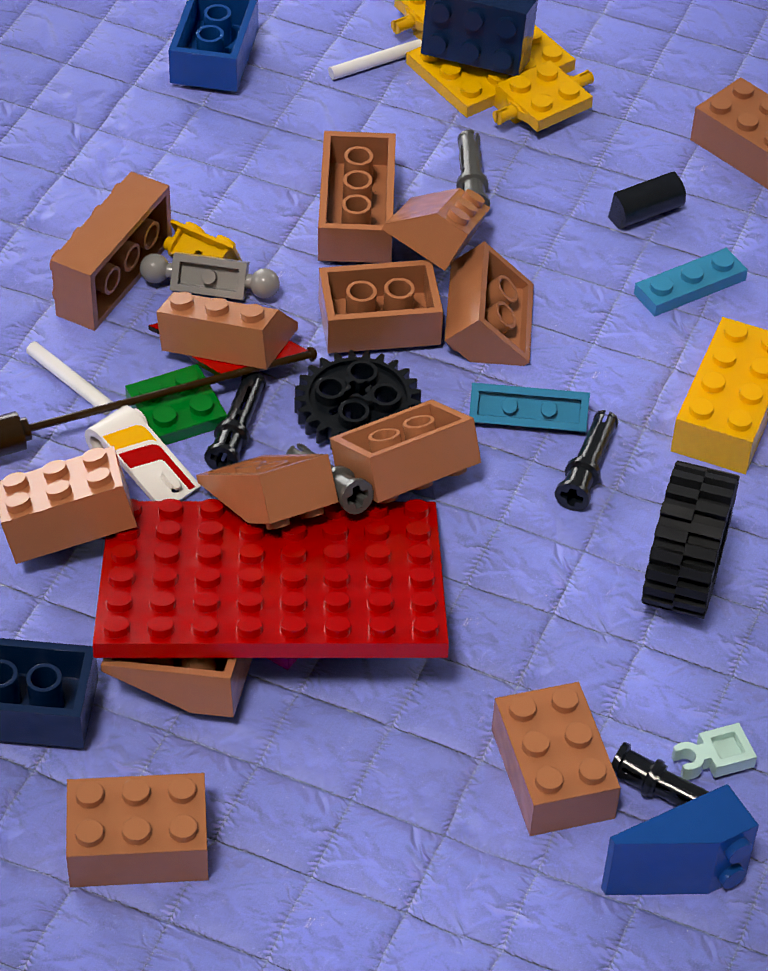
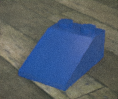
(683, 849)

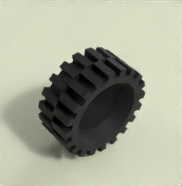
(689, 539)

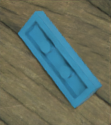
(690, 281)
(529, 407)

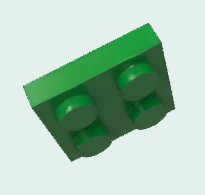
(179, 414)

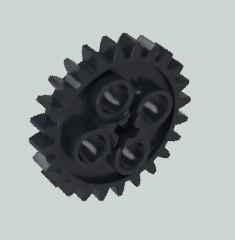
(352, 394)

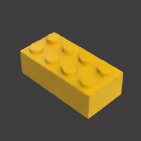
(727, 399)

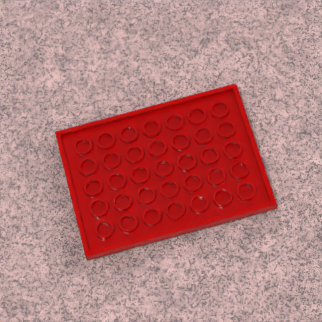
(323, 587)

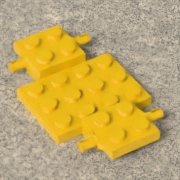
(537, 96)

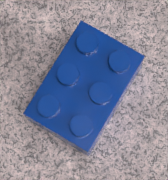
(213, 43)

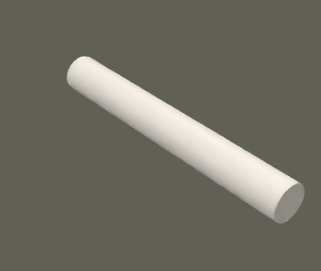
(372, 60)
(67, 375)

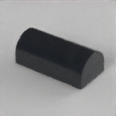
(647, 200)

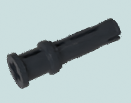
(248, 392)
(584, 470)
(653, 777)

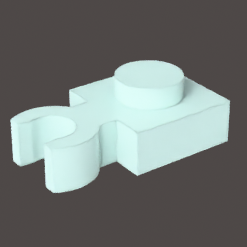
(720, 750)

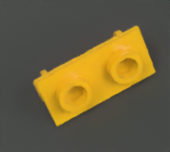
(194, 240)

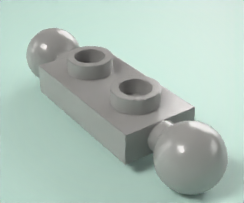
(209, 275)

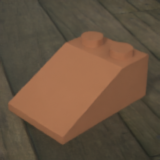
(274, 487)
(191, 684)

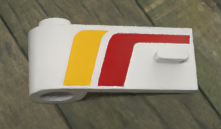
(142, 455)

